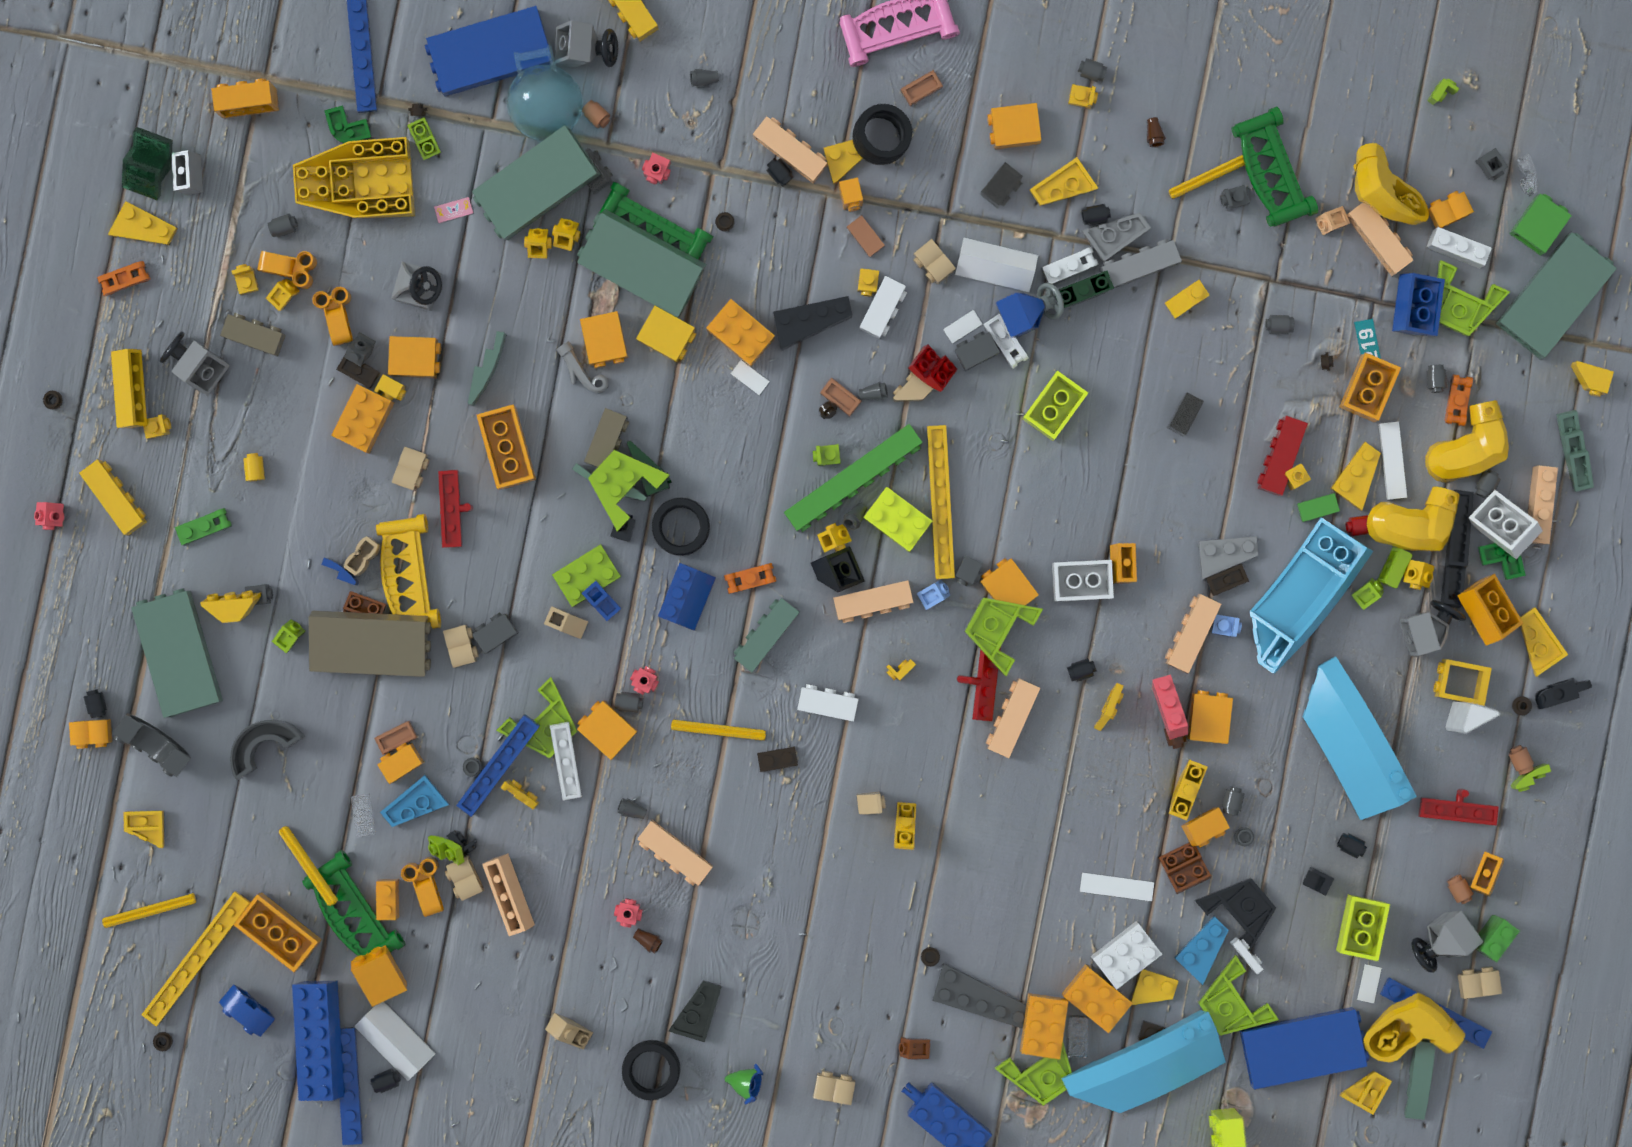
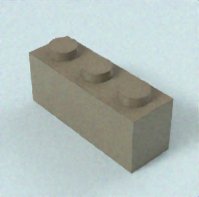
(253, 334)
(606, 437)

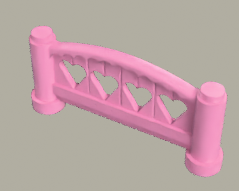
(860, 44)

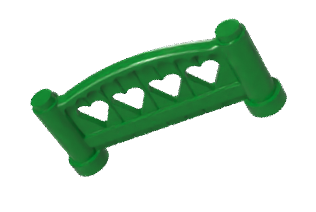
(1265, 128)
(621, 205)
(335, 873)

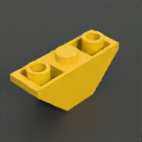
(231, 606)
(1187, 789)
(905, 826)

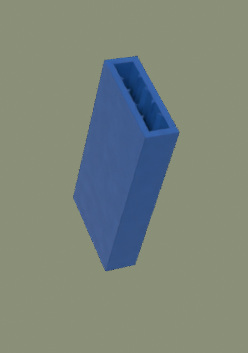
(485, 50)
(1304, 1048)

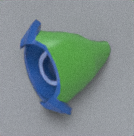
(746, 1083)

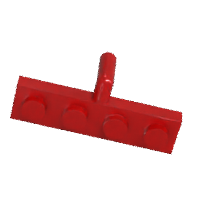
(451, 509)
(985, 688)
(1458, 810)

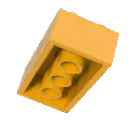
(506, 447)
(277, 932)

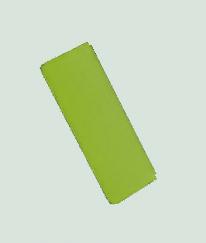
(1394, 567)

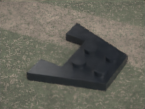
(1246, 904)

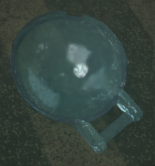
(543, 97)

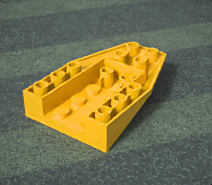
(358, 179)

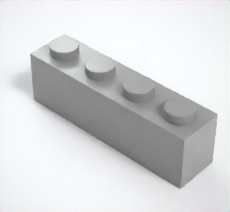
(1142, 264)

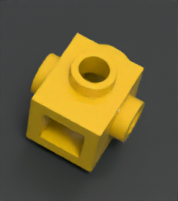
(566, 234)
(538, 243)
(834, 537)
(1418, 574)

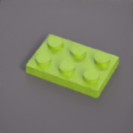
(583, 572)

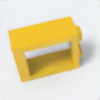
(1481, 684)

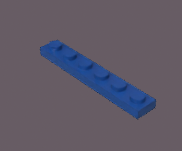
(362, 56)
(498, 765)
(1473, 1032)
(350, 1104)

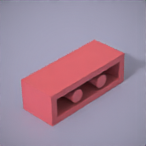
(1170, 707)

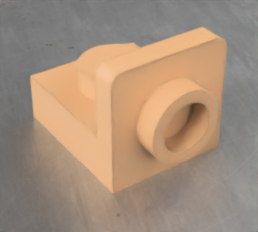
(1332, 220)

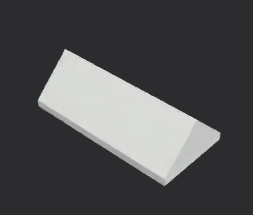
(996, 265)
(1468, 716)
(395, 1040)

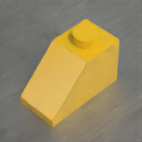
(1187, 299)
(1592, 378)

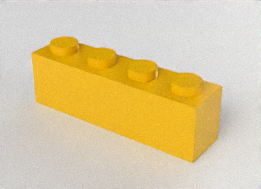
(636, 16)
(129, 388)
(113, 497)

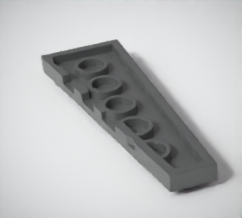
(973, 996)

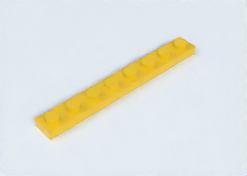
(940, 502)
(195, 958)

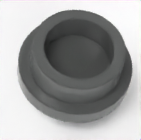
(472, 767)
(1244, 836)

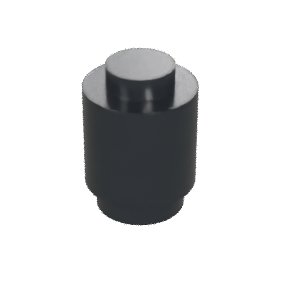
(779, 171)
(1096, 215)
(1081, 670)
(95, 703)
(1351, 845)
(385, 1081)

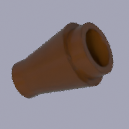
(1155, 134)
(648, 940)

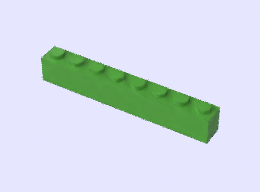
(853, 477)

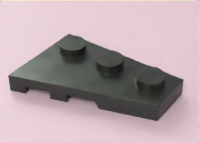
(698, 1013)

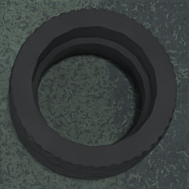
(891, 114)
(658, 519)
(651, 1046)

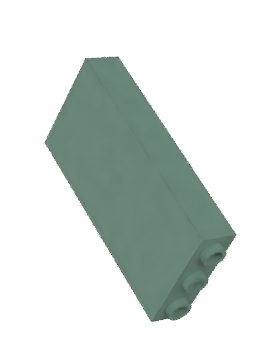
(535, 183)
(640, 263)
(1556, 295)
(176, 653)

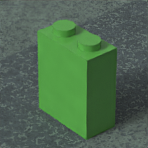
(1540, 224)
(1496, 937)

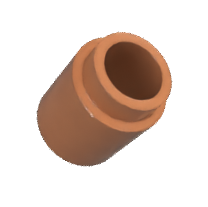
(596, 114)
(1521, 759)
(1460, 889)

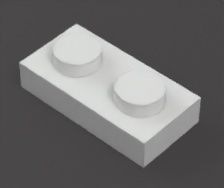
(1242, 948)

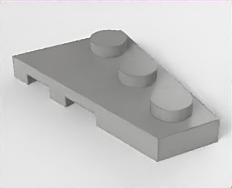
(1114, 236)
(1225, 553)

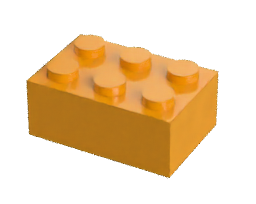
(245, 98)
(740, 332)
(1370, 387)
(363, 419)
(1490, 609)
(1097, 998)
(1044, 1026)

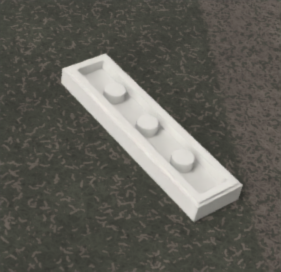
(1392, 460)
(565, 761)

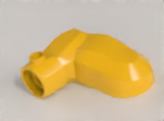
(1385, 191)
(1474, 451)
(1415, 528)
(1407, 1024)

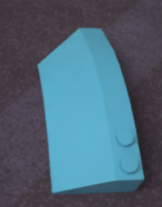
(1305, 593)
(1354, 743)
(1150, 1065)

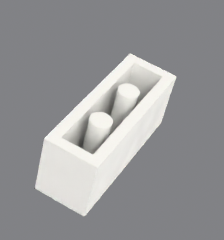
(1459, 247)
(883, 307)
(828, 703)

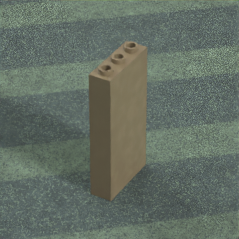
(369, 643)

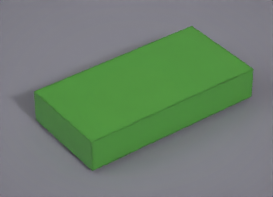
(1318, 507)

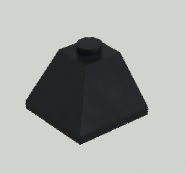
(838, 570)

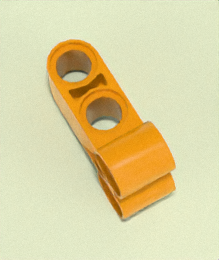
(288, 266)
(336, 315)
(425, 886)

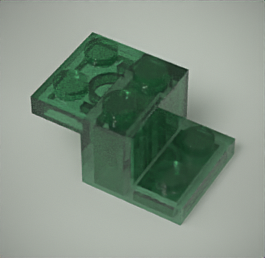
(147, 163)

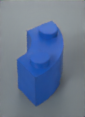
(246, 1010)

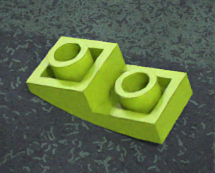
(424, 138)
(1524, 781)
(445, 848)

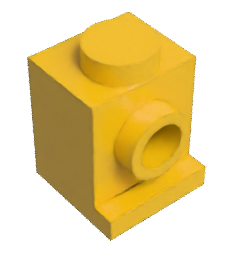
(391, 388)

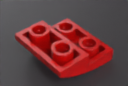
(932, 369)

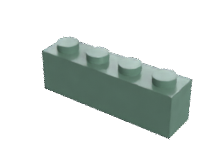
(766, 635)

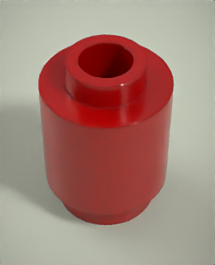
(1357, 525)

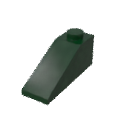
(642, 457)

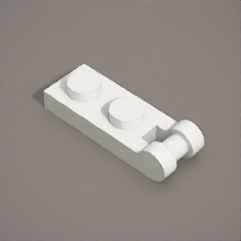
(1069, 266)
(1004, 342)

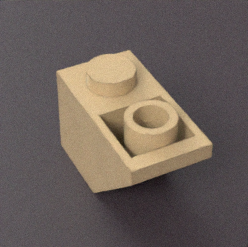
(912, 391)
(566, 622)
(870, 803)
(568, 1031)

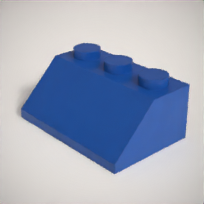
(1418, 304)
(686, 596)

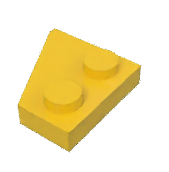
(841, 159)
(1109, 710)
(514, 788)
(146, 826)
(1153, 988)
(1367, 1092)

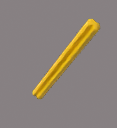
(1206, 177)
(721, 730)
(308, 866)
(149, 910)

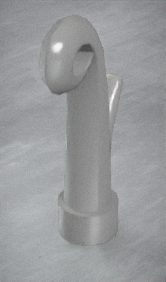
(575, 368)

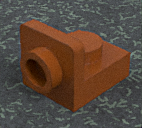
(914, 1048)

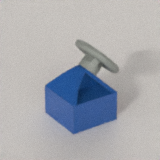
(1024, 312)

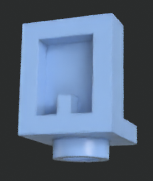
(934, 594)
(1226, 626)

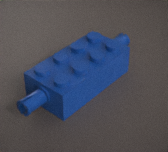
(945, 1118)

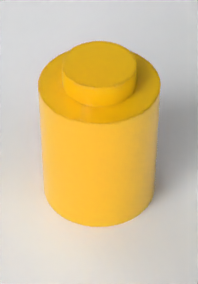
(253, 467)

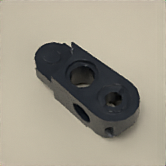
(1560, 692)

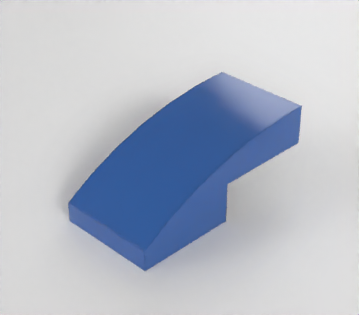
(343, 574)
(601, 600)

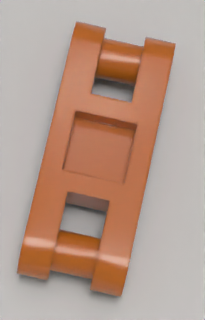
(123, 278)
(1458, 400)
(750, 578)

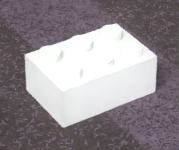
(1505, 524)
(1082, 580)
(1126, 955)

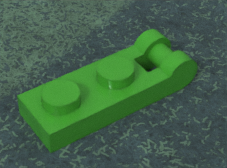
(202, 527)

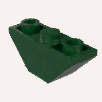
(1086, 289)

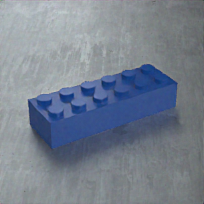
(318, 1040)

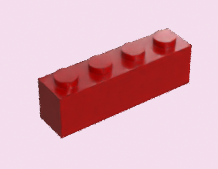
(1282, 456)

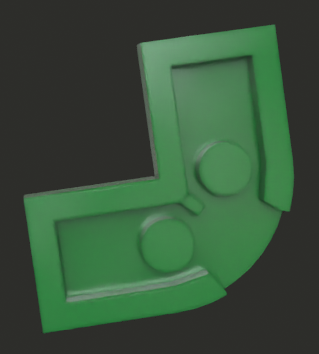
(346, 131)
(1493, 553)

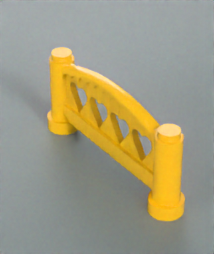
(408, 532)

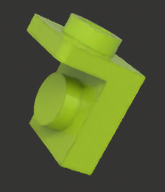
(1439, 92)
(826, 455)
(1368, 593)
(288, 635)

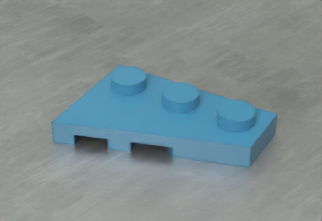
(414, 802)
(1202, 949)

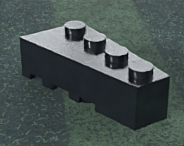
(809, 320)

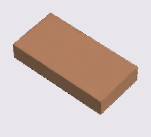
(921, 88)
(865, 236)
(840, 396)
(395, 737)

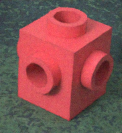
(656, 162)
(49, 515)
(651, 677)
(633, 907)

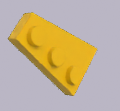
(1064, 183)
(141, 225)
(1357, 476)
(1540, 642)

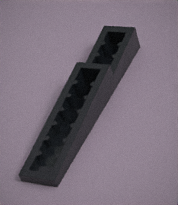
(1457, 552)

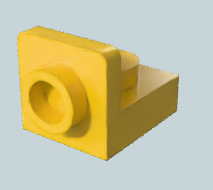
(1082, 96)
(245, 279)
(868, 282)
(282, 293)
(157, 427)
(1297, 476)
(903, 668)

